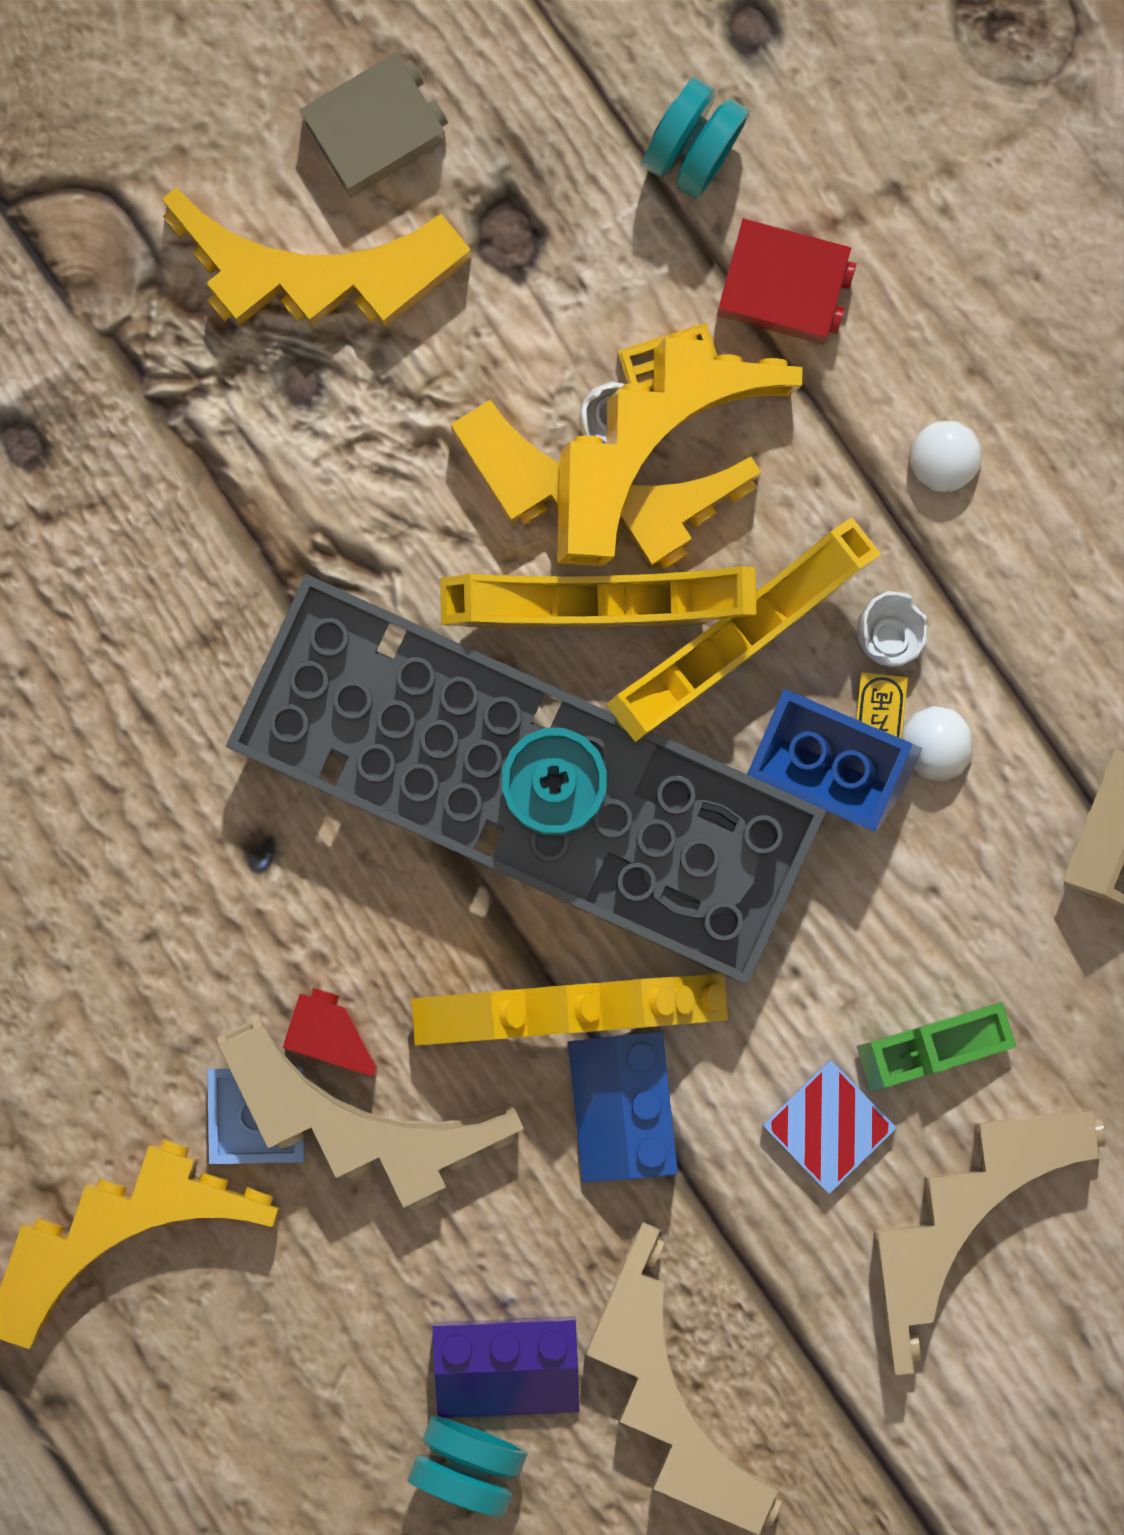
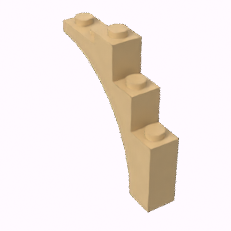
(350, 1138)

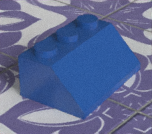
(833, 760)
(622, 1107)

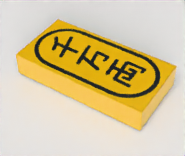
(882, 702)

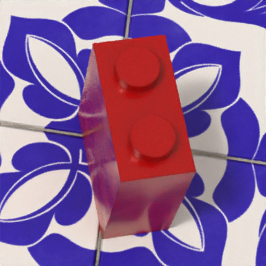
(786, 282)

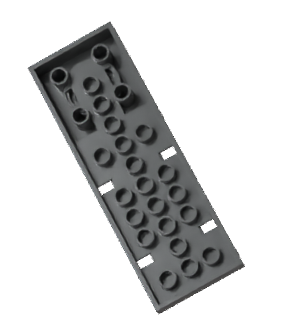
(672, 856)

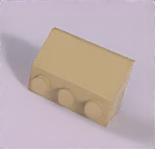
(1099, 853)

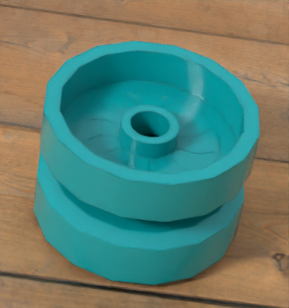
(690, 135)
(550, 753)
(464, 1474)

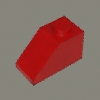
(328, 1033)

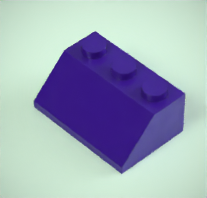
(506, 1367)

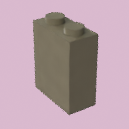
(375, 123)

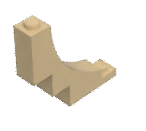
(918, 1257)
(633, 1341)

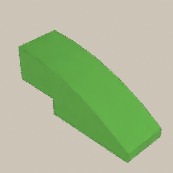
(936, 1046)

